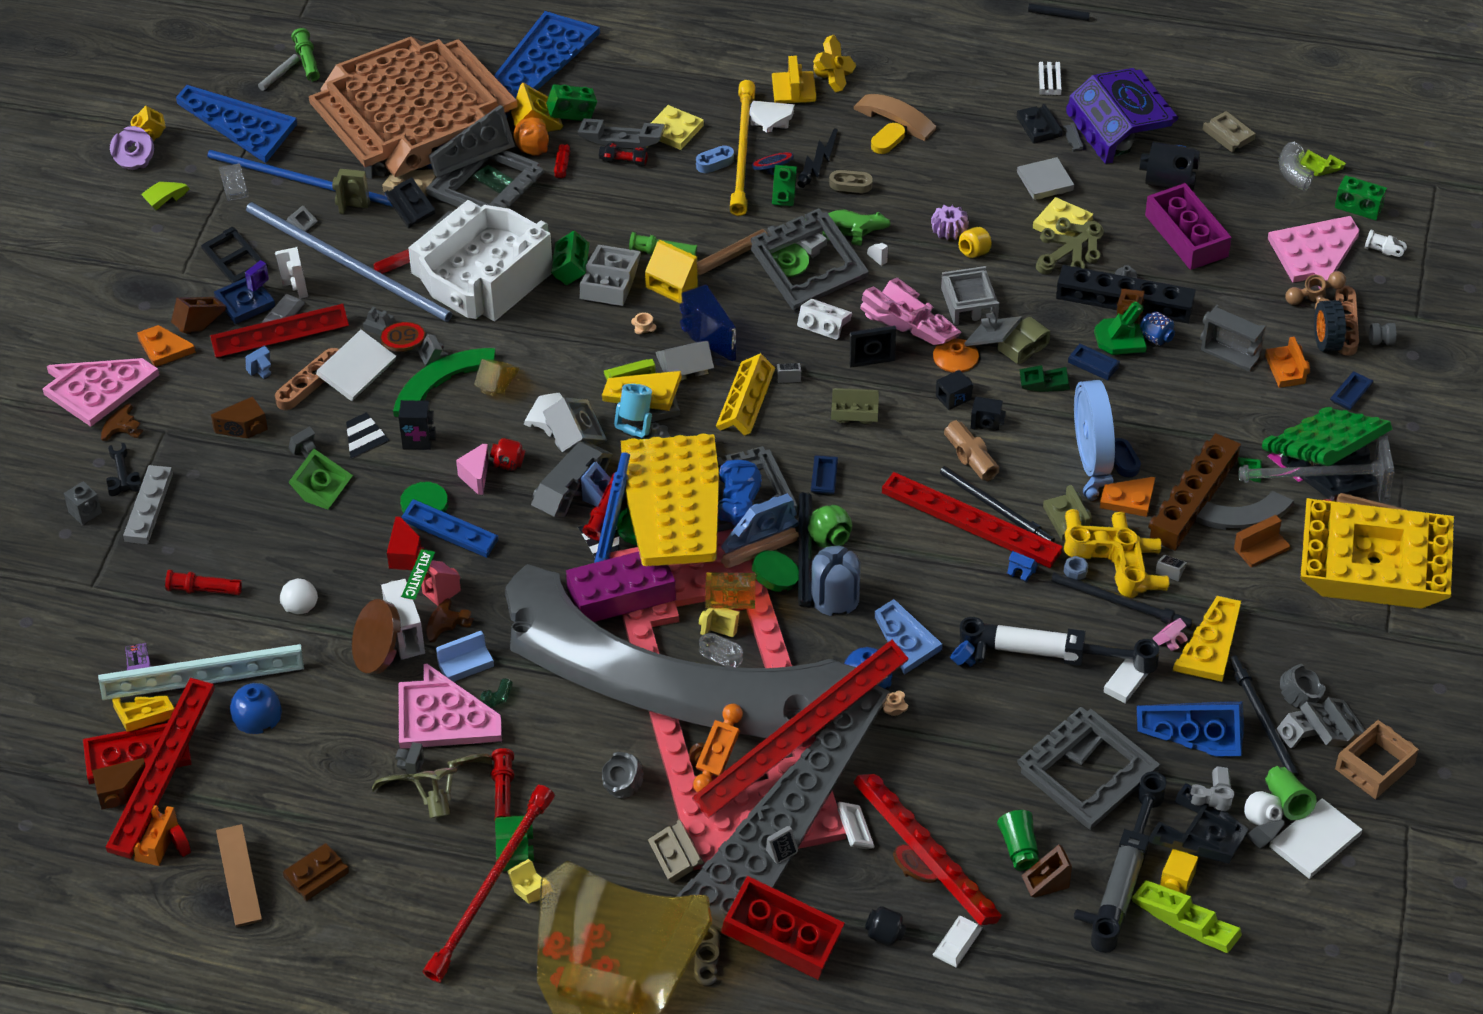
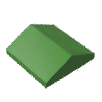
(319, 480)

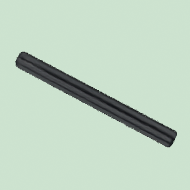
(805, 551)

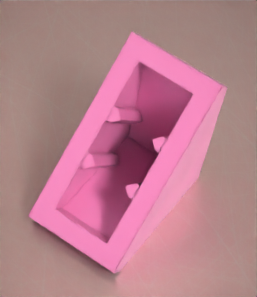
(473, 468)

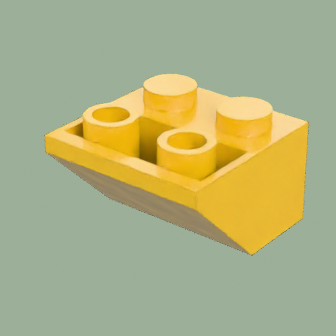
(671, 271)

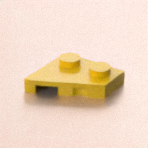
(143, 711)

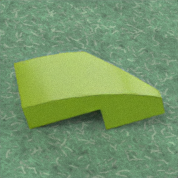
(1320, 165)
(163, 191)

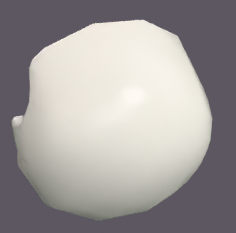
(298, 596)

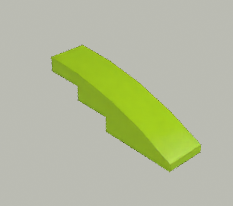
(1180, 913)

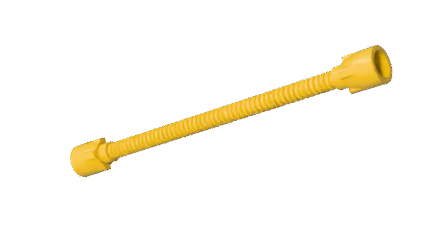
(738, 201)

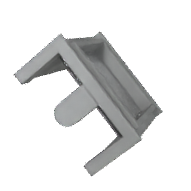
(968, 291)

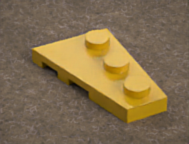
(662, 384)

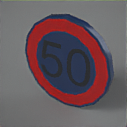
(770, 161)

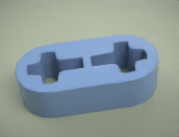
(714, 159)

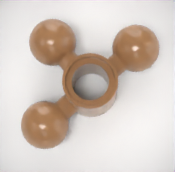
(1335, 280)

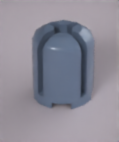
(835, 580)

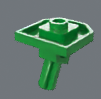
(1121, 334)

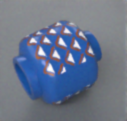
(1157, 328)

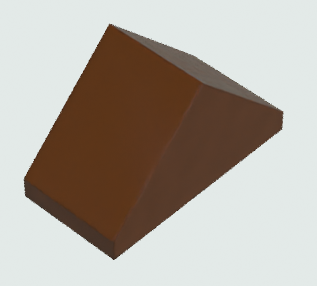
(1049, 873)

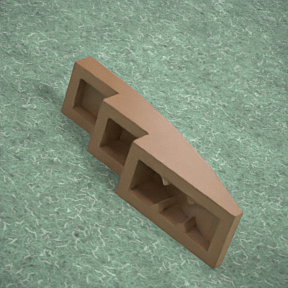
(239, 875)

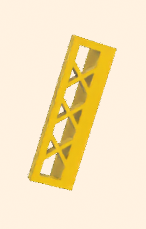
(746, 394)

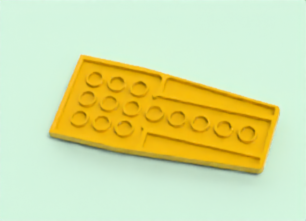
(673, 498)

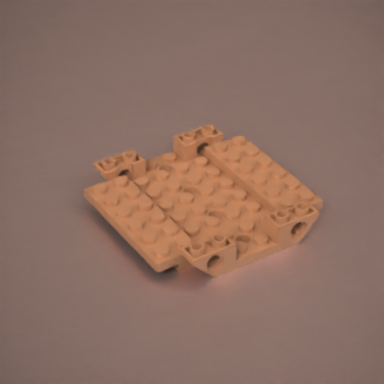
(384, 118)

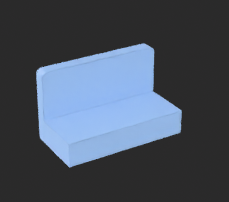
(464, 657)

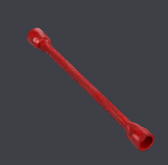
(440, 962)

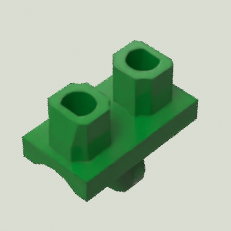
(784, 185)

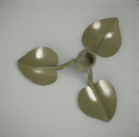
(437, 800)

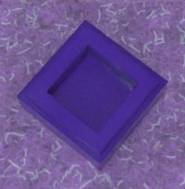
(256, 276)

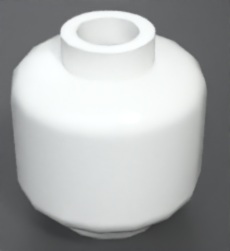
(1263, 808)

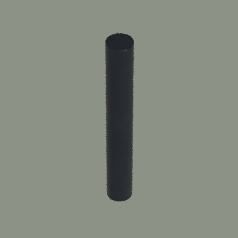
(1058, 12)

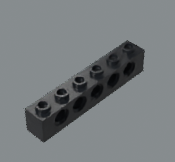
(1104, 291)

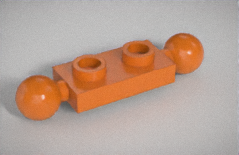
(718, 746)

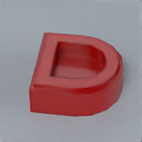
(179, 840)

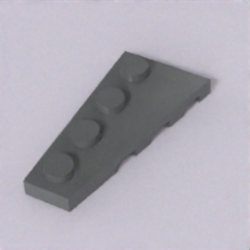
(478, 141)

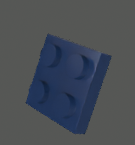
(242, 302)

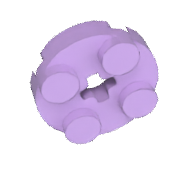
(125, 139)

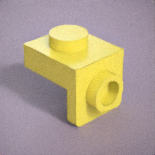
(720, 621)
(525, 881)

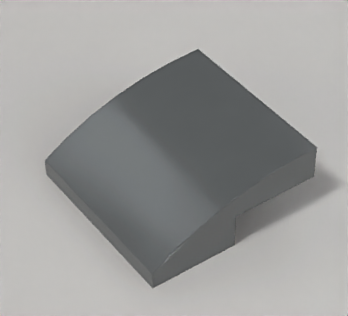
(1333, 721)

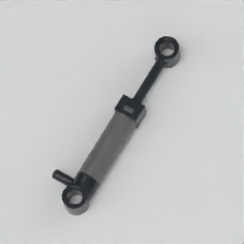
(1125, 870)

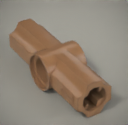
(971, 450)

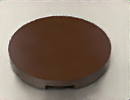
(375, 636)

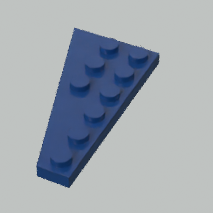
(248, 125)

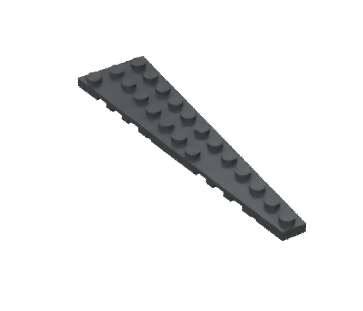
(790, 802)

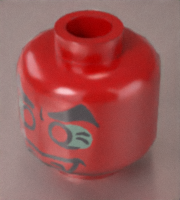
(507, 454)

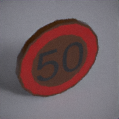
(402, 336)
(912, 864)

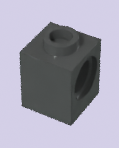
(82, 503)

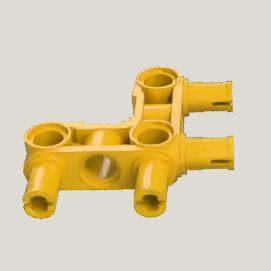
(1118, 545)

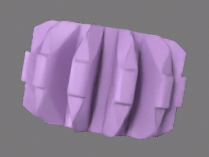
(949, 222)

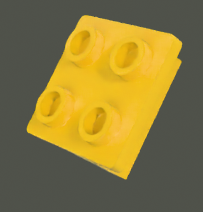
(794, 85)

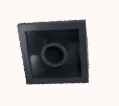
(872, 346)

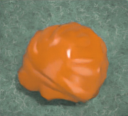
(531, 136)

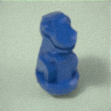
(742, 484)

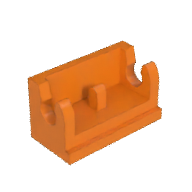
(156, 837)

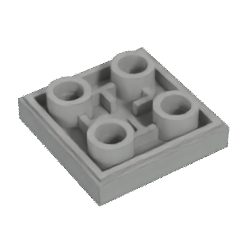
(1045, 178)

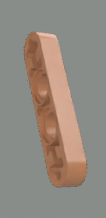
(1351, 319)
(289, 395)

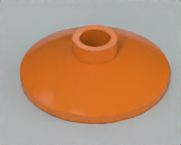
(955, 356)

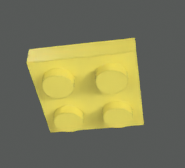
(679, 126)
(1059, 209)

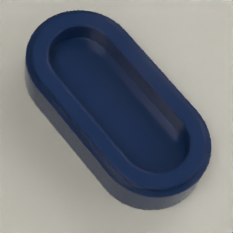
(1125, 459)

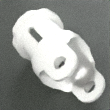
(1387, 245)

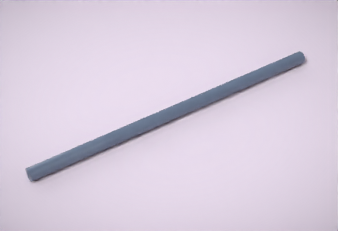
(349, 262)

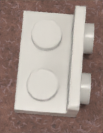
(291, 270)
(823, 318)

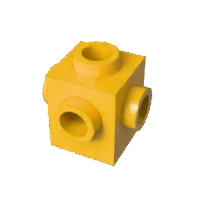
(150, 121)

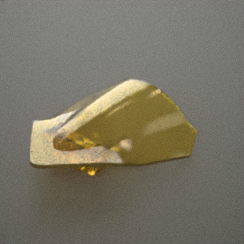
(613, 945)

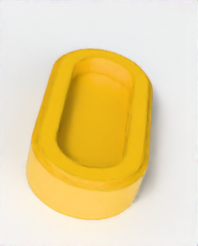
(887, 138)

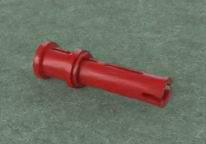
(595, 525)
(191, 583)
(502, 776)

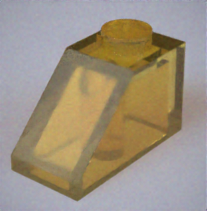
(494, 376)

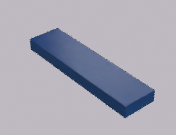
(450, 528)

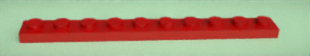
(799, 729)

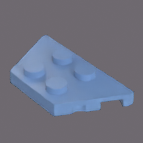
(761, 522)

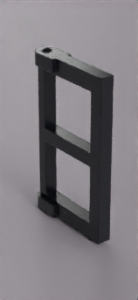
(221, 263)

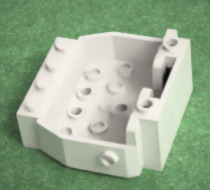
(482, 259)

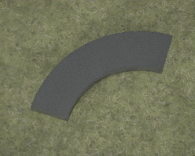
(1245, 516)

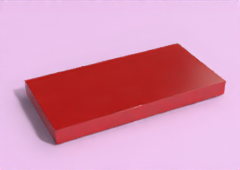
(124, 747)

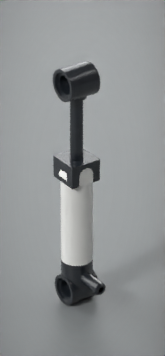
(1052, 644)

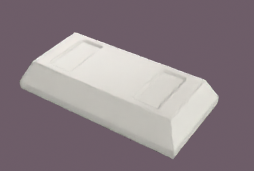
(855, 826)
(957, 941)

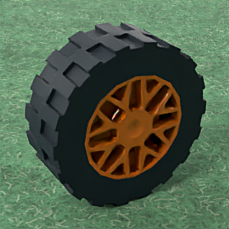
(1329, 325)

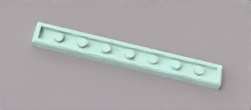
(208, 670)

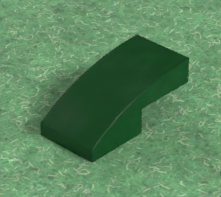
(1044, 381)

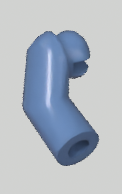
(1091, 488)

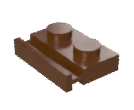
(315, 872)

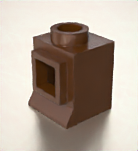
(1123, 303)

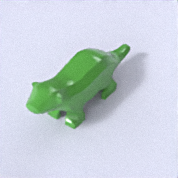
(857, 224)

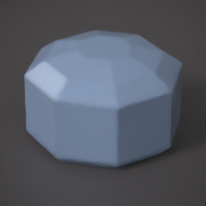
(1076, 568)

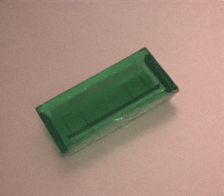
(493, 178)

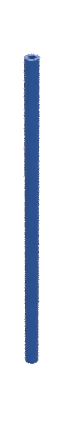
(286, 174)

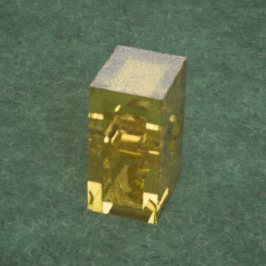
(730, 590)

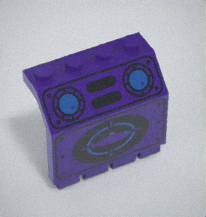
(1115, 106)

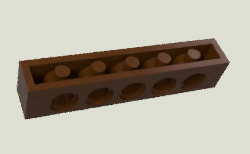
(1194, 491)

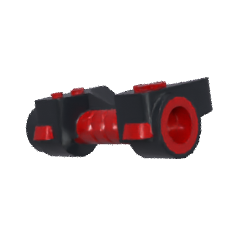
(612, 152)

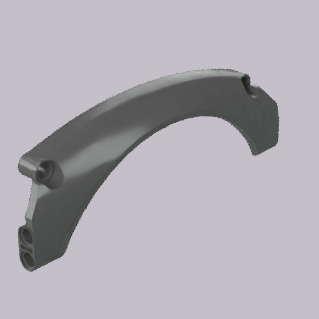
(569, 644)

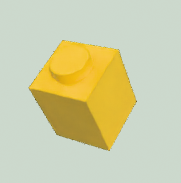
(1179, 871)

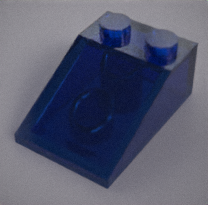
(707, 321)

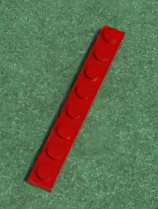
(972, 519)
(160, 768)
(927, 849)

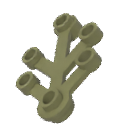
(1071, 244)

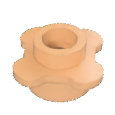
(643, 323)
(895, 704)

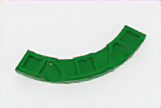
(441, 371)

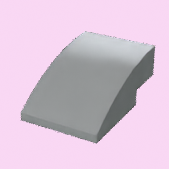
(609, 275)

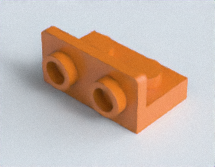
(1288, 364)

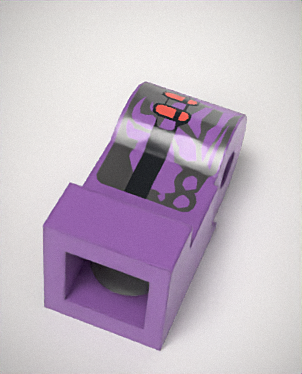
(137, 656)

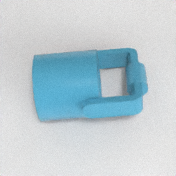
(634, 406)

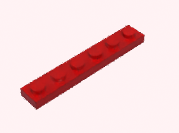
(279, 330)

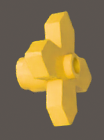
(832, 64)

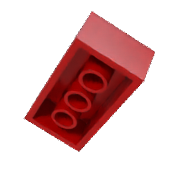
(782, 927)

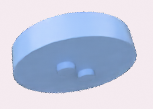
(1094, 428)

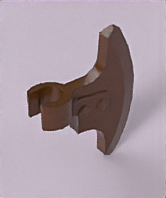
(121, 422)
(444, 620)

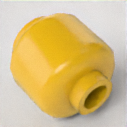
(974, 242)

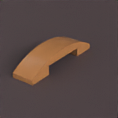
(898, 111)

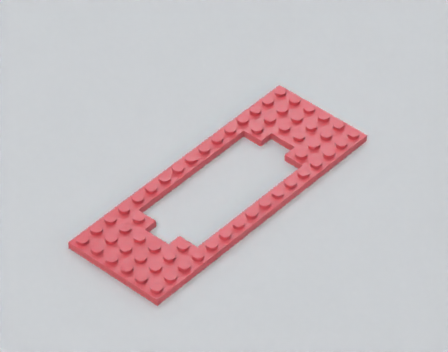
(712, 832)

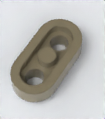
(850, 181)

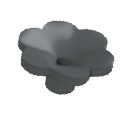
(657, 431)

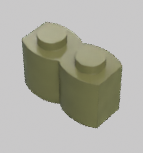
(1025, 340)

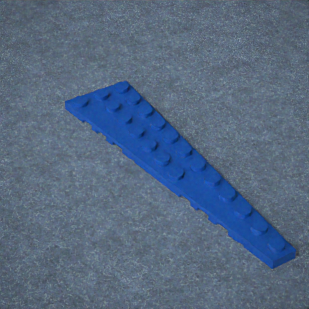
(543, 52)

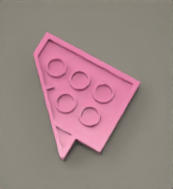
(1314, 247)
(97, 387)
(443, 714)

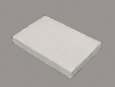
(356, 365)
(1316, 838)

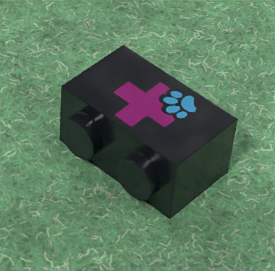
(416, 425)

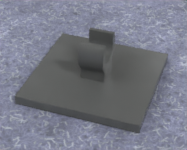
(993, 330)

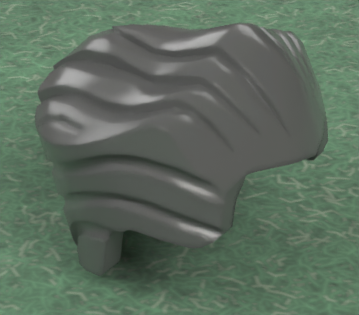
(1301, 686)
(622, 775)

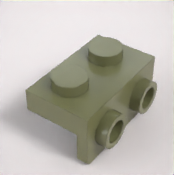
(854, 405)

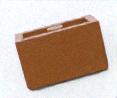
(1261, 541)

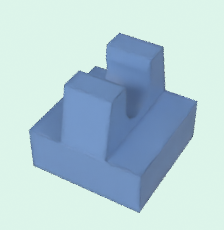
(259, 362)

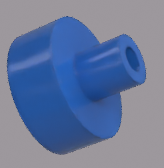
(963, 653)

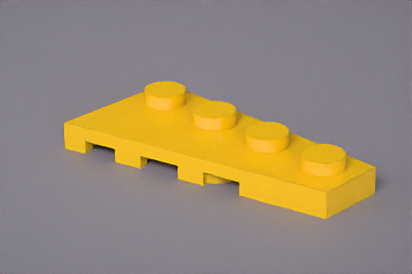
(1211, 641)

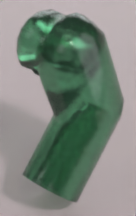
(500, 696)

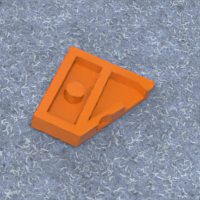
(164, 345)
(1128, 496)

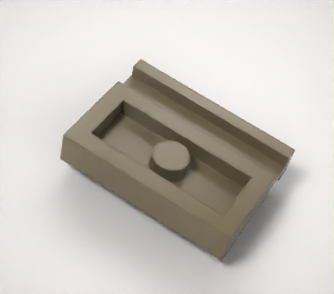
(1229, 131)
(675, 851)

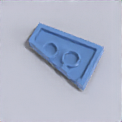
(907, 633)

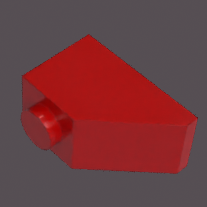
(403, 546)

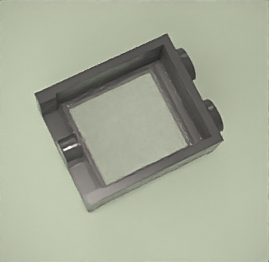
(1232, 338)

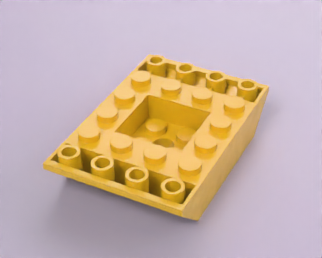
(1411, 549)

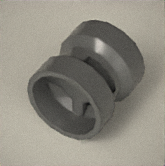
(1384, 334)

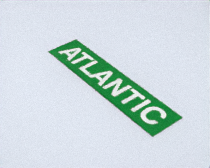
(418, 574)

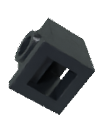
(987, 413)

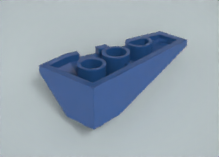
(1202, 726)

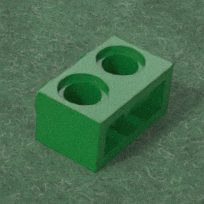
(571, 102)
(1360, 197)
(570, 258)

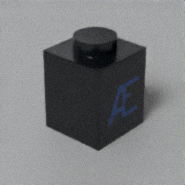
(954, 389)

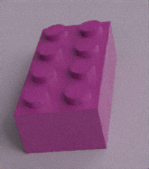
(1188, 226)
(619, 586)

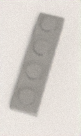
(148, 504)

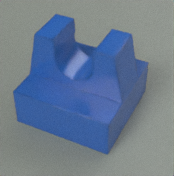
(1023, 563)

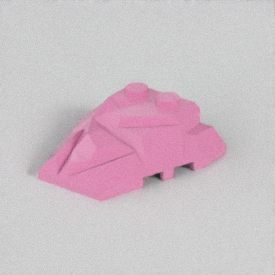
(901, 308)

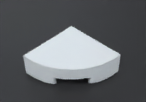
(879, 253)

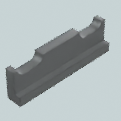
(1073, 137)

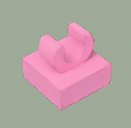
(1170, 633)

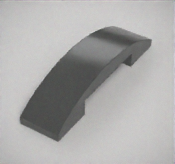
(597, 132)

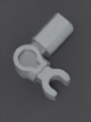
(1218, 796)

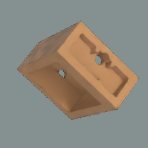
(1364, 775)

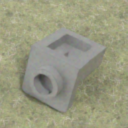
(1294, 728)

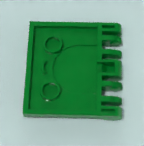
(1327, 436)

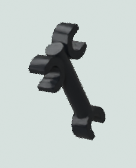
(123, 482)

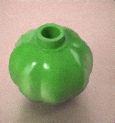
(832, 523)

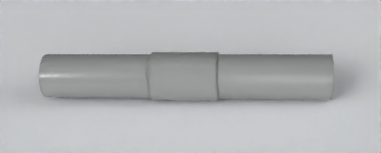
(278, 72)

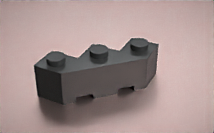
(564, 481)

